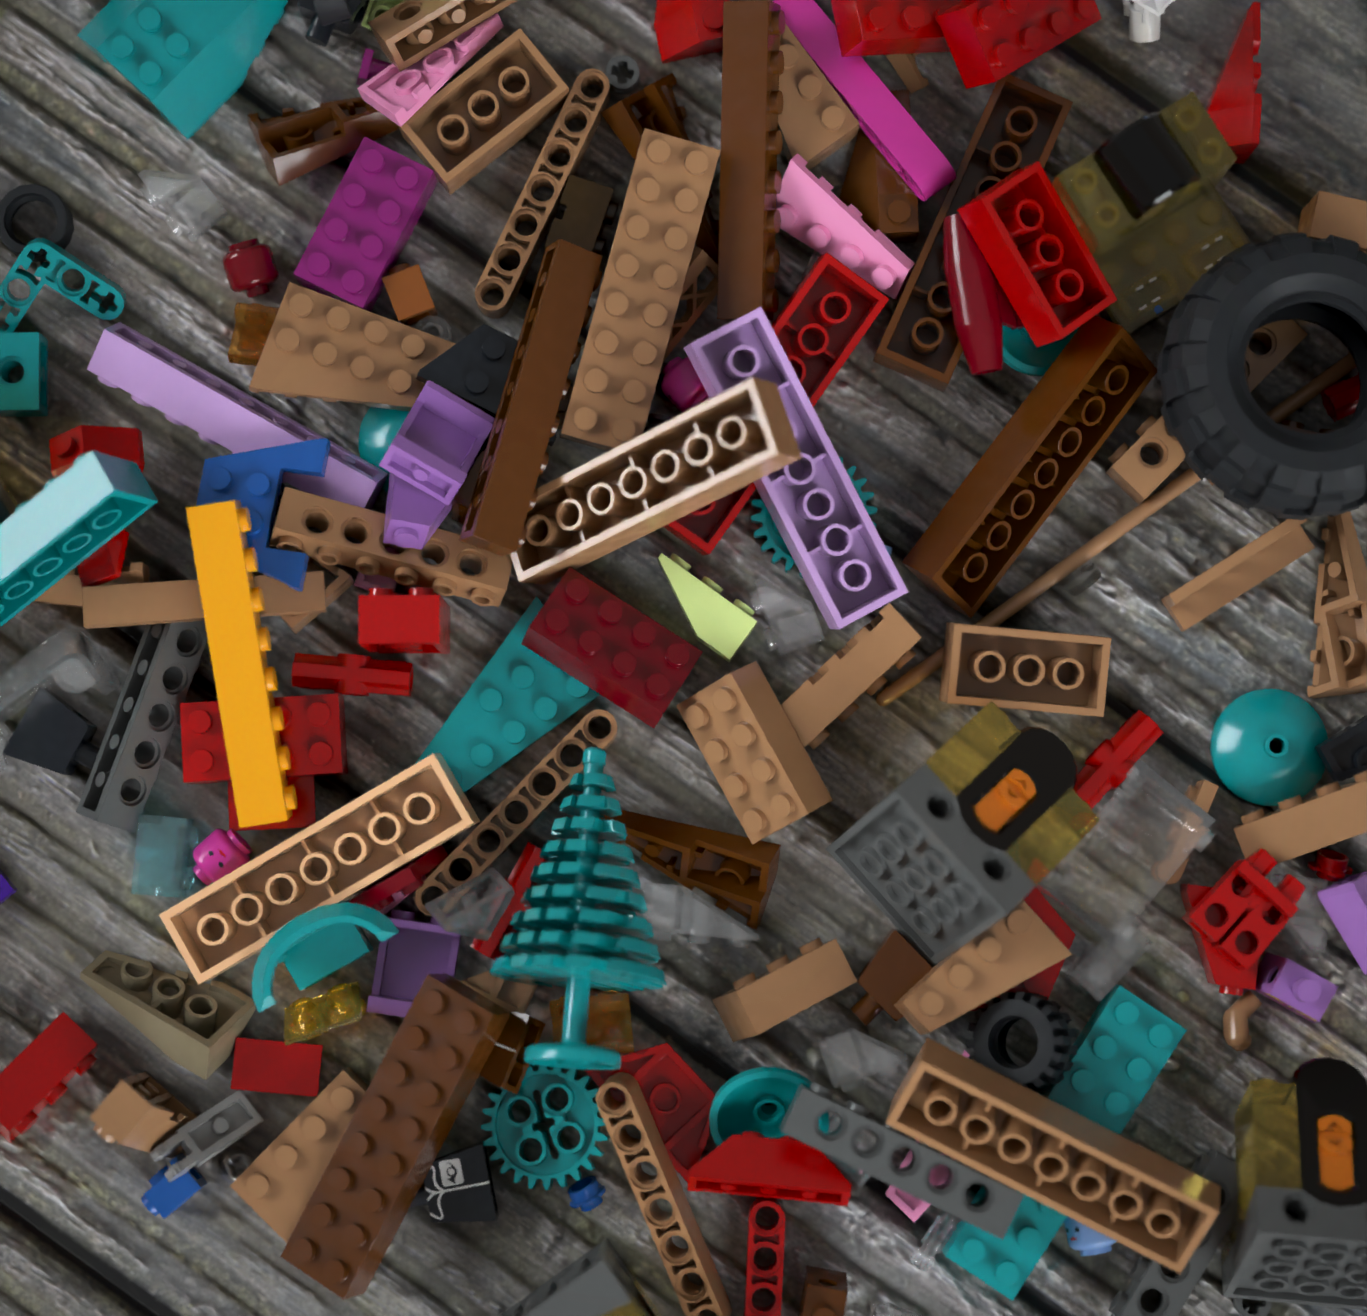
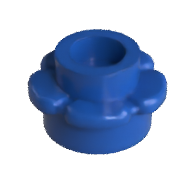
(586, 1193)

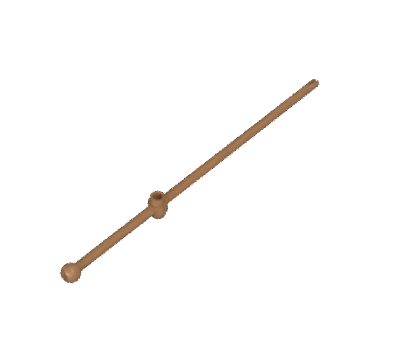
(1109, 535)

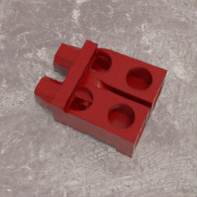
(1254, 901)

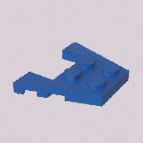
(256, 481)

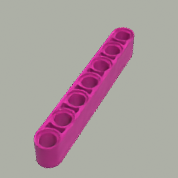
(871, 102)

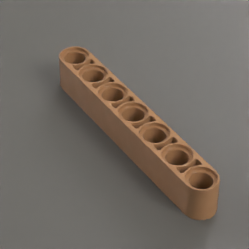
(543, 175)
(523, 792)
(666, 1186)

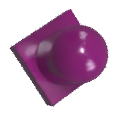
(370, 67)

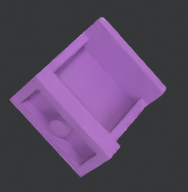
(437, 442)
(407, 959)

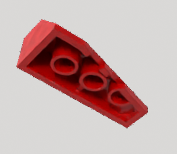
(1233, 102)

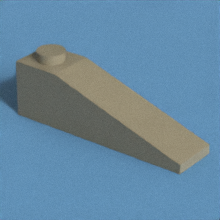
(182, 1018)

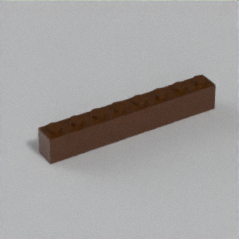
(749, 158)
(532, 398)

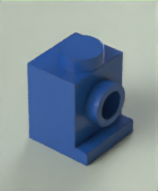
(168, 1196)

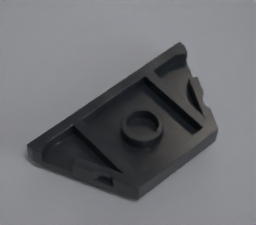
(475, 369)

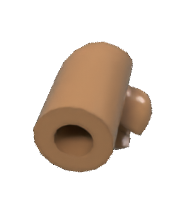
(1236, 1021)

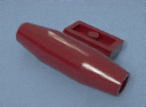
(975, 299)

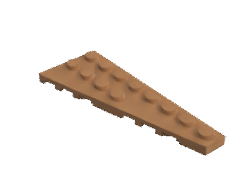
(346, 354)

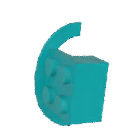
(317, 946)

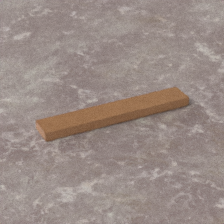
(182, 601)

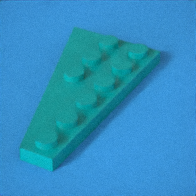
(507, 708)

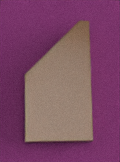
(507, 994)

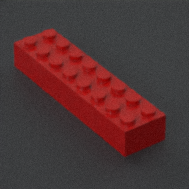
(818, 335)

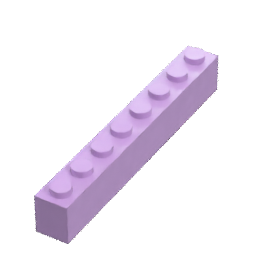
(223, 412)

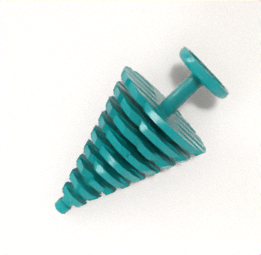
(582, 920)

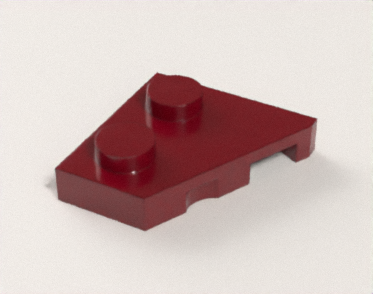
(405, 879)

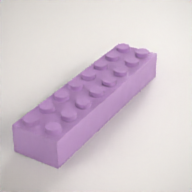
(813, 496)

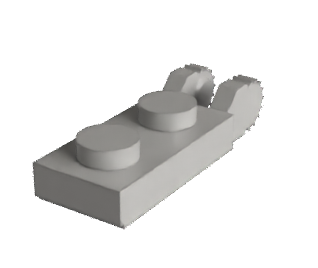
(210, 1133)

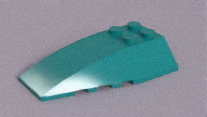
(183, 51)

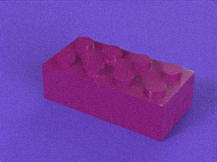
(366, 225)

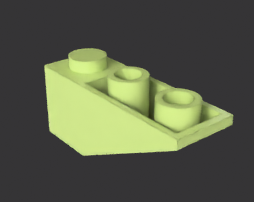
(712, 617)

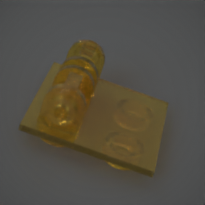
(310, 1017)

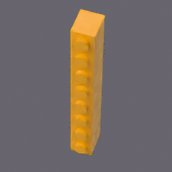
(240, 662)

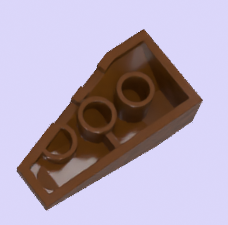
(879, 190)

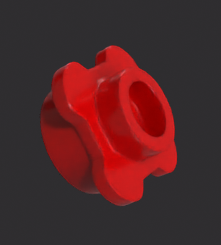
(1330, 865)

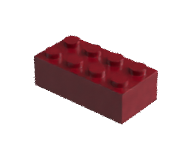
(611, 647)

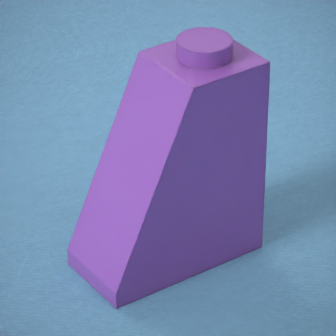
(411, 514)
(1347, 908)

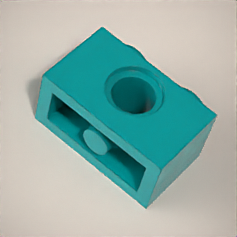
(30, 394)

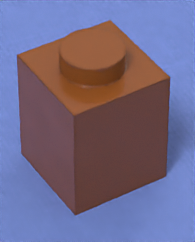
(409, 294)

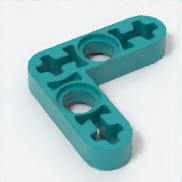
(52, 275)

